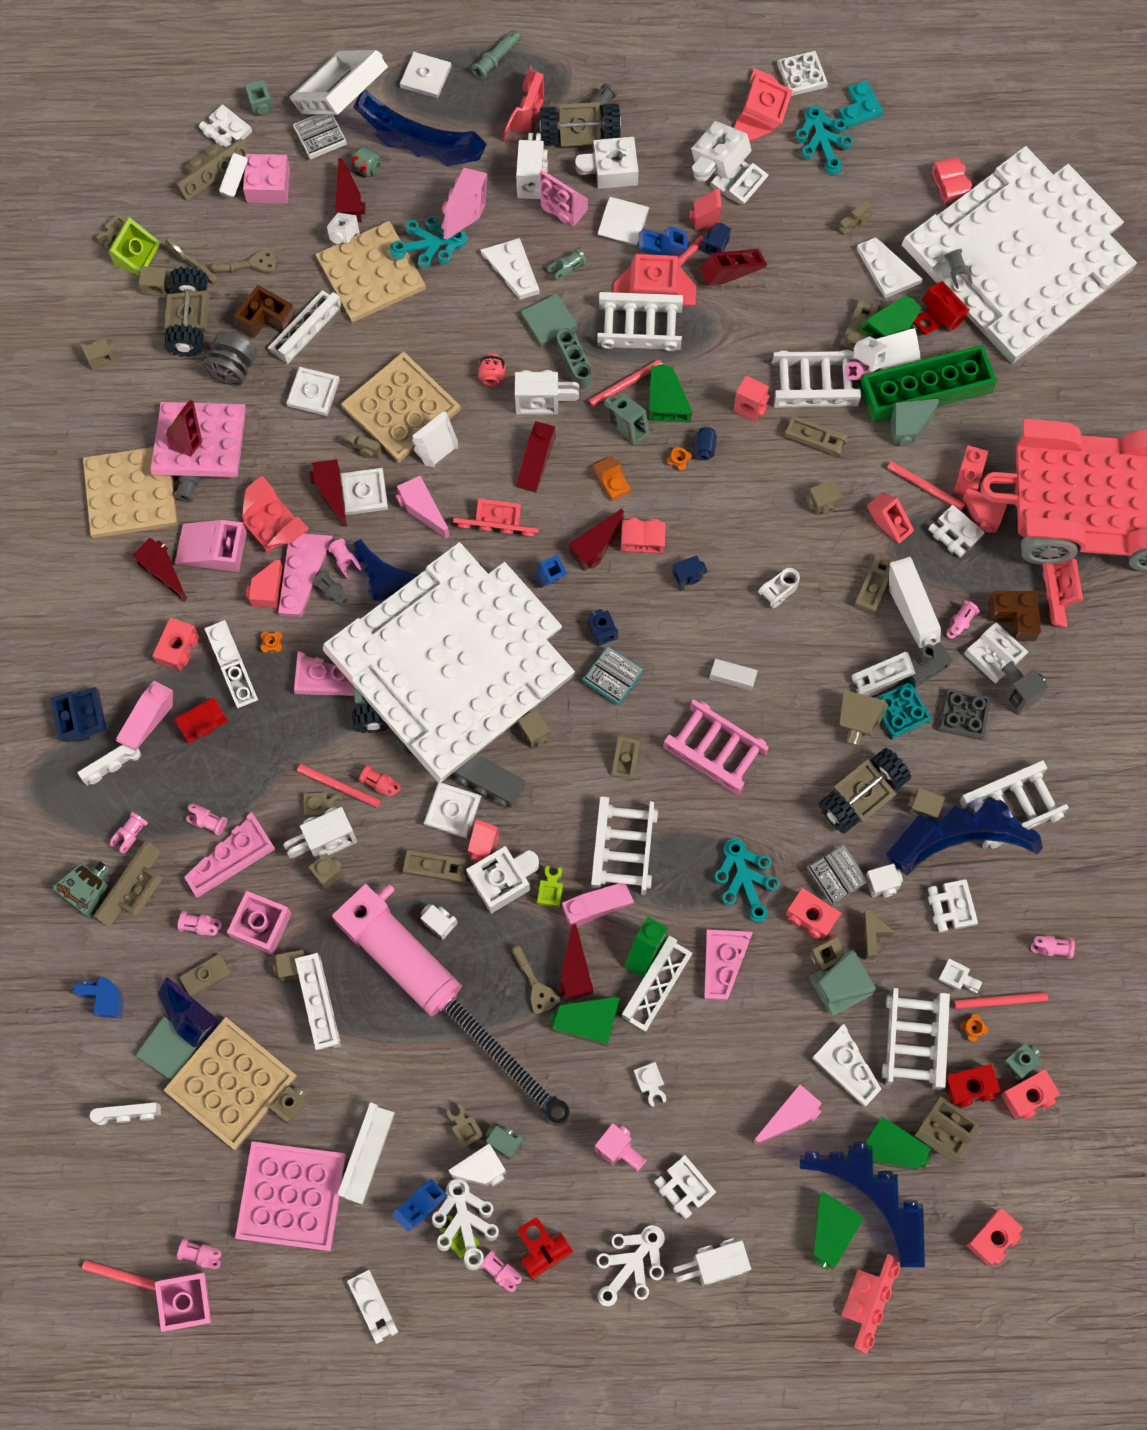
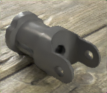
(604, 95)
(957, 266)
(186, 488)
(333, 591)

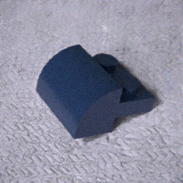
(78, 715)

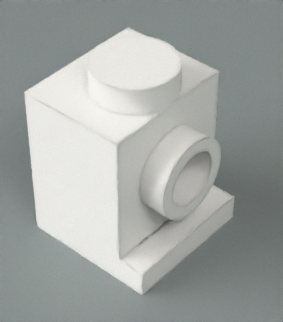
(343, 233)
(871, 353)
(438, 920)

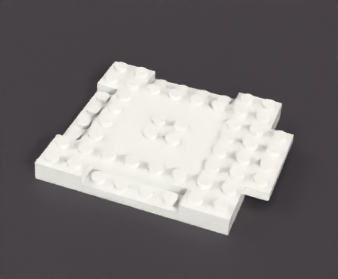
(1032, 249)
(453, 658)

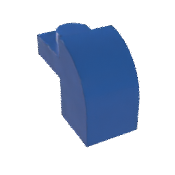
(670, 242)
(107, 997)
(420, 1205)

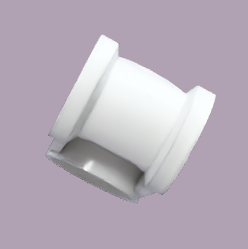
(777, 589)

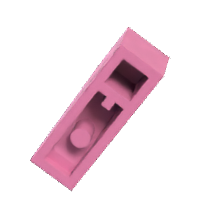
(420, 504)
(146, 715)
(596, 904)
(794, 1113)

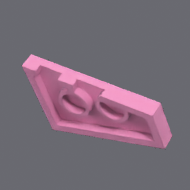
(320, 678)
(722, 961)

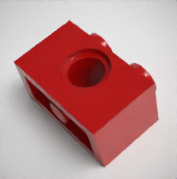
(982, 1076)

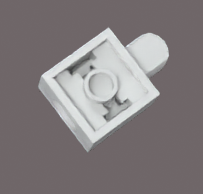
(719, 151)
(531, 160)
(610, 171)
(540, 391)
(322, 835)
(501, 877)
(717, 1263)

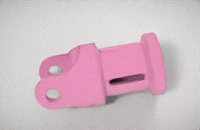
(855, 370)
(343, 556)
(960, 621)
(206, 819)
(128, 832)
(199, 924)
(1052, 946)
(202, 1255)
(503, 1273)

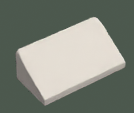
(233, 175)
(733, 674)

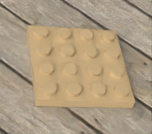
(367, 274)
(398, 405)
(126, 494)
(230, 1083)

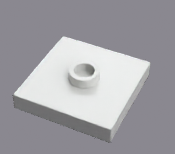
(425, 75)
(313, 391)
(364, 491)
(452, 810)

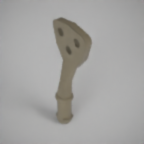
(176, 251)
(252, 262)
(537, 987)

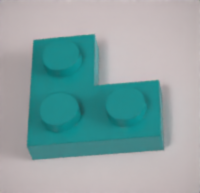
(864, 108)

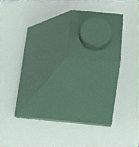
(911, 420)

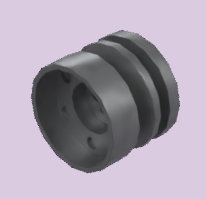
(229, 358)

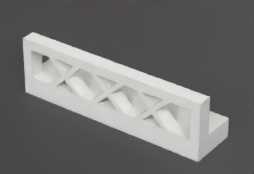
(308, 328)
(648, 980)
(317, 1001)
(366, 1154)

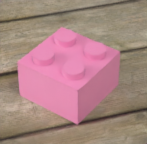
(266, 178)
(259, 922)
(183, 1301)

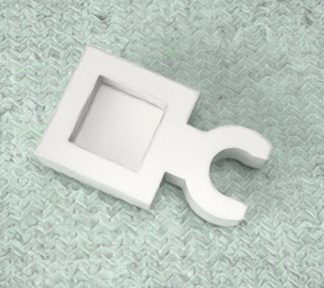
(649, 1081)

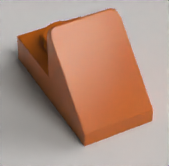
(612, 478)

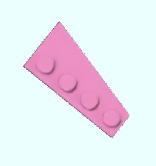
(301, 567)
(237, 852)

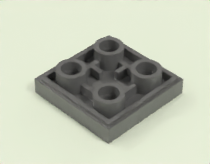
(964, 714)

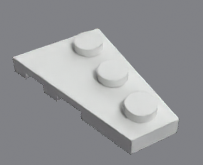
(512, 264)
(886, 268)
(847, 1067)

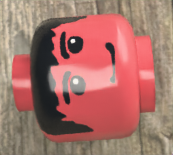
(491, 370)

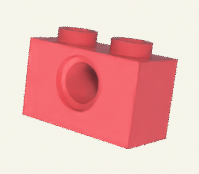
(751, 399)
(970, 470)
(175, 632)
(808, 902)
(1043, 1088)
(982, 1244)

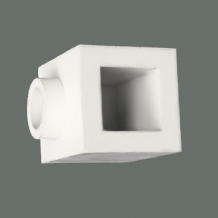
(884, 881)

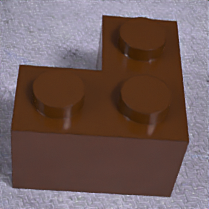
(263, 307)
(1021, 609)

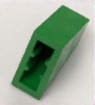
(891, 319)
(667, 397)
(646, 947)
(587, 1020)
(896, 1147)
(833, 1230)

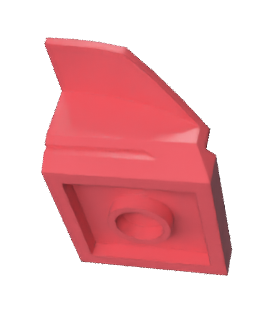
(764, 106)
(524, 118)
(657, 276)
(268, 517)

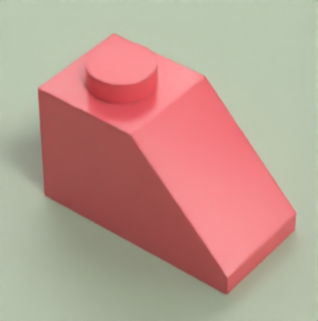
(706, 211)
(982, 511)
(890, 516)
(266, 586)
(483, 841)

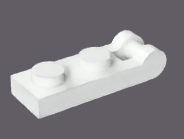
(884, 674)
(108, 763)
(124, 1113)
(372, 1305)

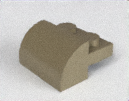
(947, 1129)

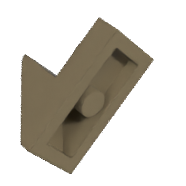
(626, 755)
(873, 928)

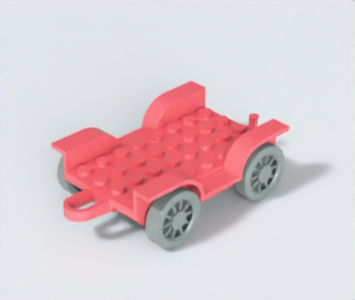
(1077, 493)

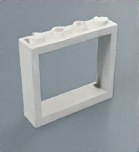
(313, 94)

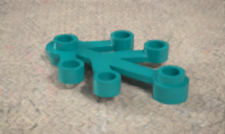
(823, 136)
(430, 241)
(745, 876)

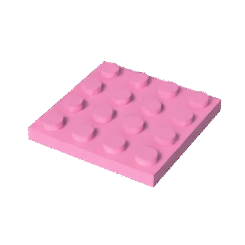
(220, 447)
(290, 1196)

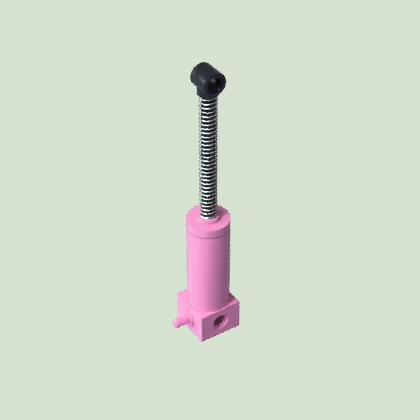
(427, 981)

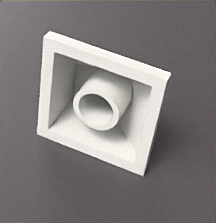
(480, 1168)

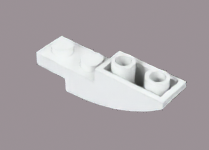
(231, 664)

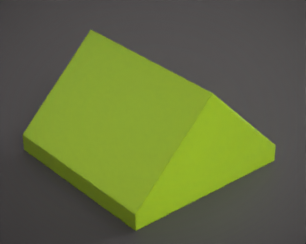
(133, 247)

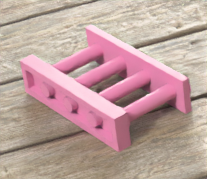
(714, 768)

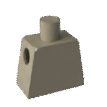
(861, 715)

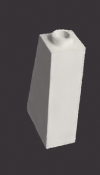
(913, 602)

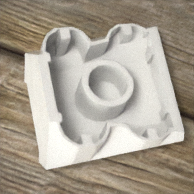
(435, 440)

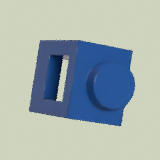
(549, 571)

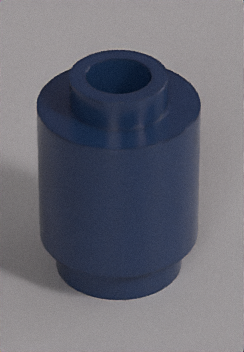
(705, 443)

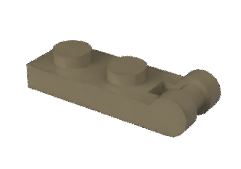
(852, 333)
(816, 436)
(874, 585)
(435, 866)

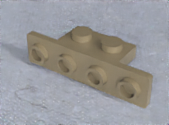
(209, 167)
(133, 887)

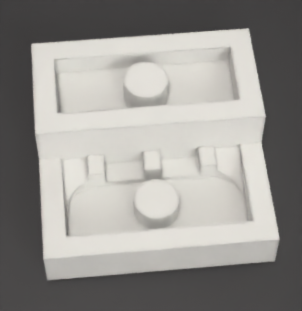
(741, 183)
(623, 221)
(902, 348)
(994, 651)

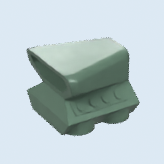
(843, 983)

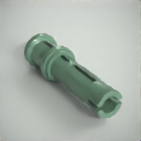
(490, 59)

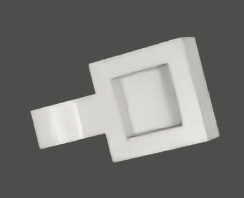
(957, 975)

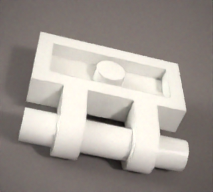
(228, 123)
(960, 527)
(959, 904)
(690, 1181)

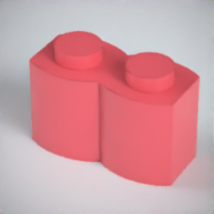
(951, 179)
(643, 536)

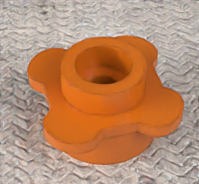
(683, 454)
(275, 646)
(975, 1021)

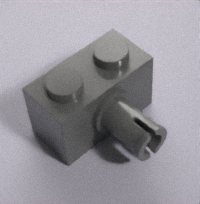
(928, 663)
(1025, 689)

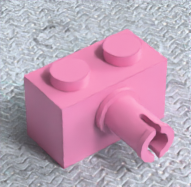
(616, 1145)

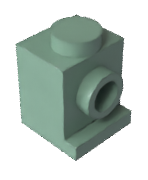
(259, 100)
(1015, 1065)
(503, 1140)

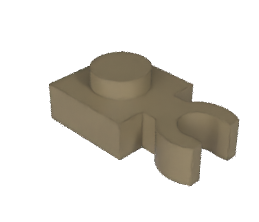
(858, 216)
(112, 230)
(366, 446)
(317, 804)
(466, 1129)

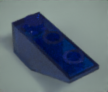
(186, 1014)

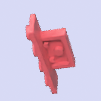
(498, 515)
(1062, 589)
(868, 1300)

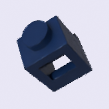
(716, 239)
(688, 571)
(605, 633)

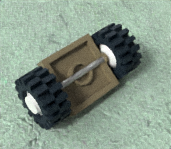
(579, 123)
(186, 311)
(864, 790)

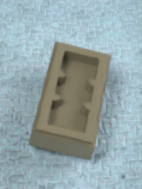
(205, 975)

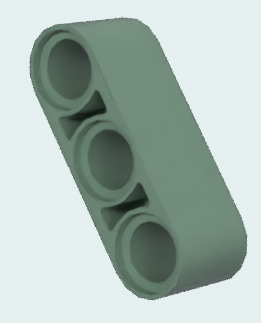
(574, 349)

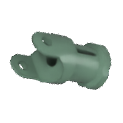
(567, 264)

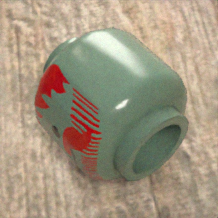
(366, 161)

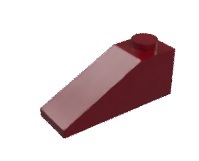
(347, 194)
(731, 265)
(184, 432)
(536, 456)
(328, 485)
(593, 544)
(156, 562)
(575, 974)

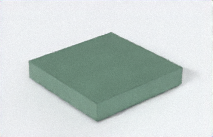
(547, 319)
(166, 1050)

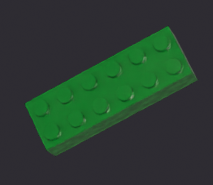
(942, 377)

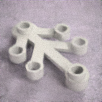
(465, 1220)
(633, 1262)

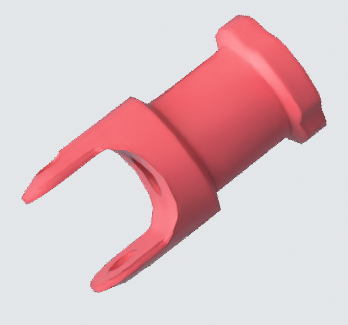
(379, 781)

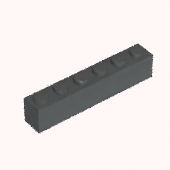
(484, 777)

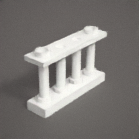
(640, 302)
(814, 398)
(1015, 783)
(603, 854)
(937, 1052)

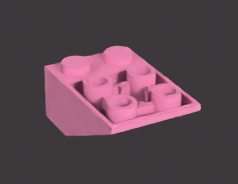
(561, 199)
(464, 202)
(212, 545)

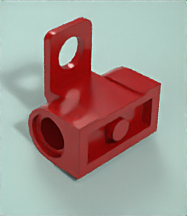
(943, 309)
(201, 720)
(544, 1251)

